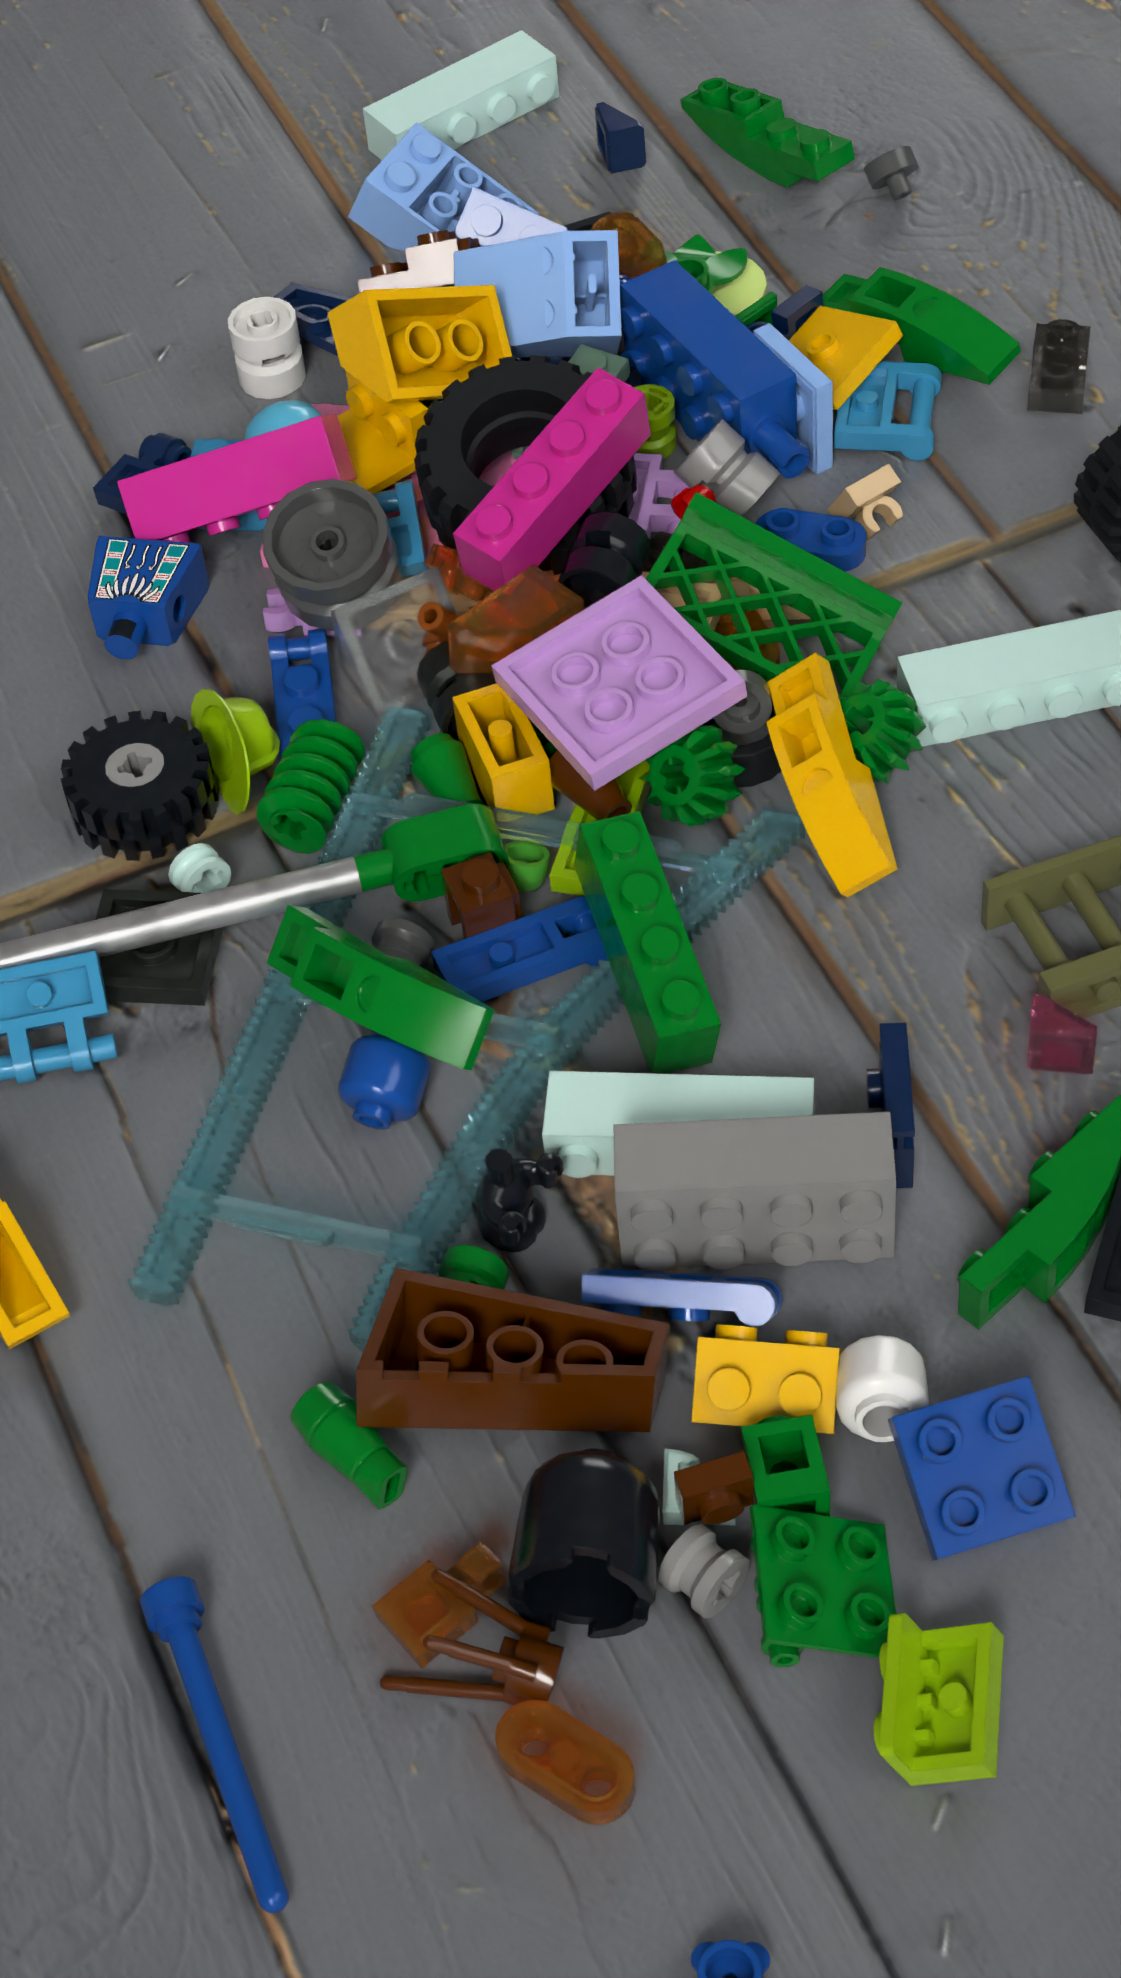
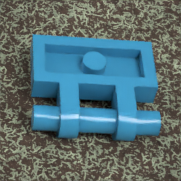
(48, 996)

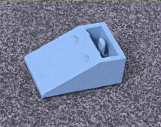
(420, 190)
(551, 290)

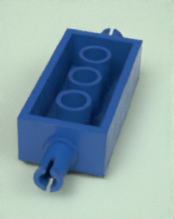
(710, 365)

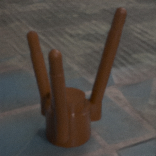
(523, 1665)

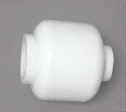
(879, 1381)

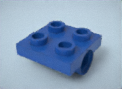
(981, 1468)

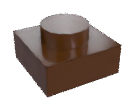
(714, 1490)

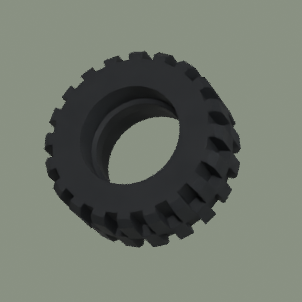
(488, 417)

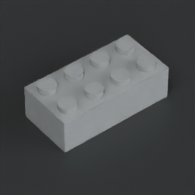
(755, 1191)

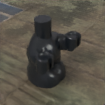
(506, 1203)

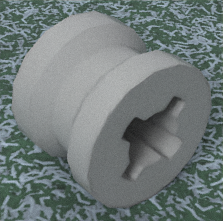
(703, 1571)

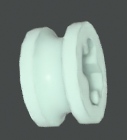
(199, 870)

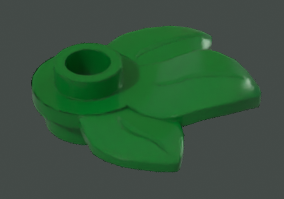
(706, 266)

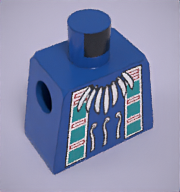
(144, 591)

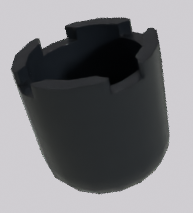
(586, 1544)

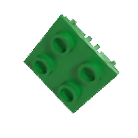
(820, 1584)

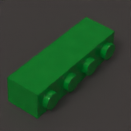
(646, 944)

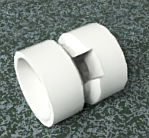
(267, 347)

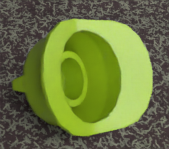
(237, 742)

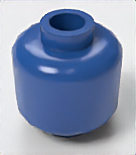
(383, 1081)

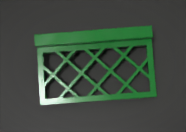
(783, 577)

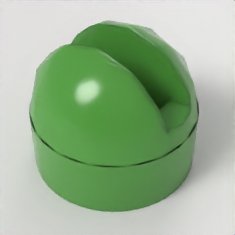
(527, 864)

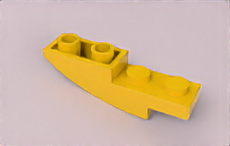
(825, 779)

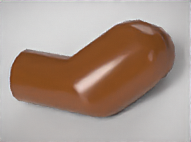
(434, 620)

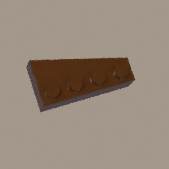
(505, 1361)

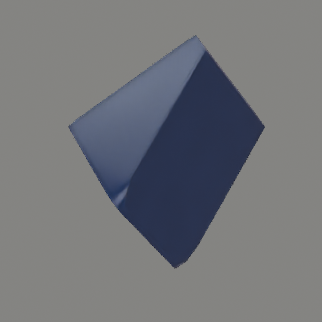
(619, 139)

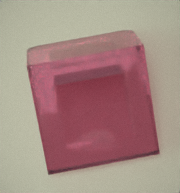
(1059, 1039)

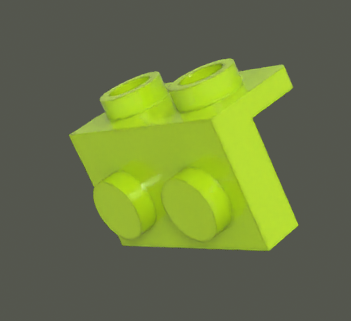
(940, 1701)

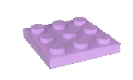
(619, 682)

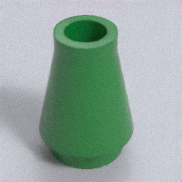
(444, 769)

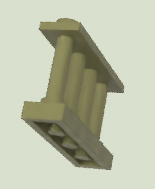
(1019, 895)

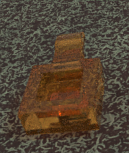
(424, 1608)

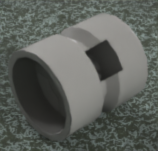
(727, 469)

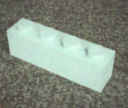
(468, 95)
(1015, 678)
(587, 1104)

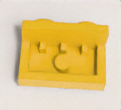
(753, 1380)

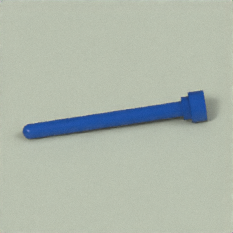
(174, 1613)

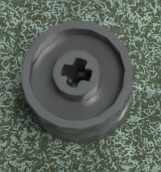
(329, 548)

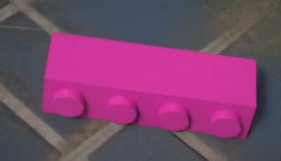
(234, 480)
(553, 481)

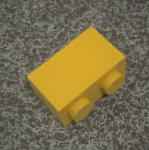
(503, 751)

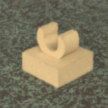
(868, 497)

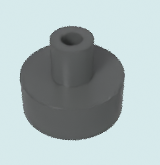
(892, 171)
(751, 711)

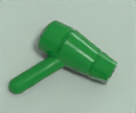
(328, 1425)

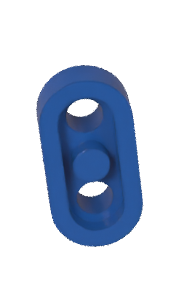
(828, 537)

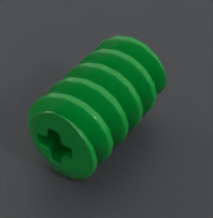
(310, 785)

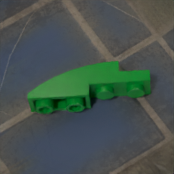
(760, 137)
(933, 323)
(379, 989)
(1056, 1231)

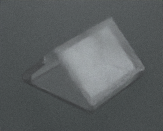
(383, 641)

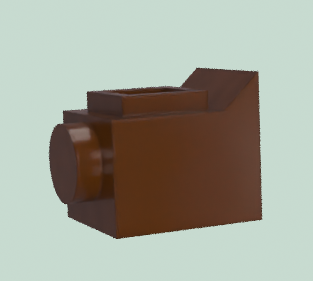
(480, 895)

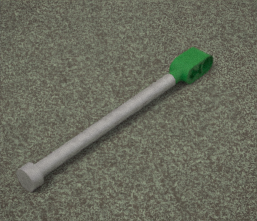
(409, 860)

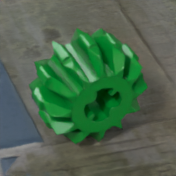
(882, 727)
(694, 777)

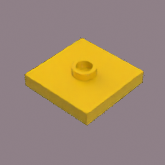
(845, 346)

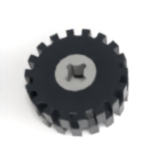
(140, 785)

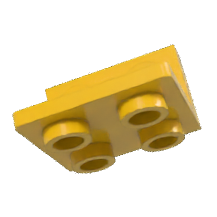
(379, 436)

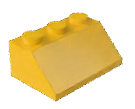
(418, 339)

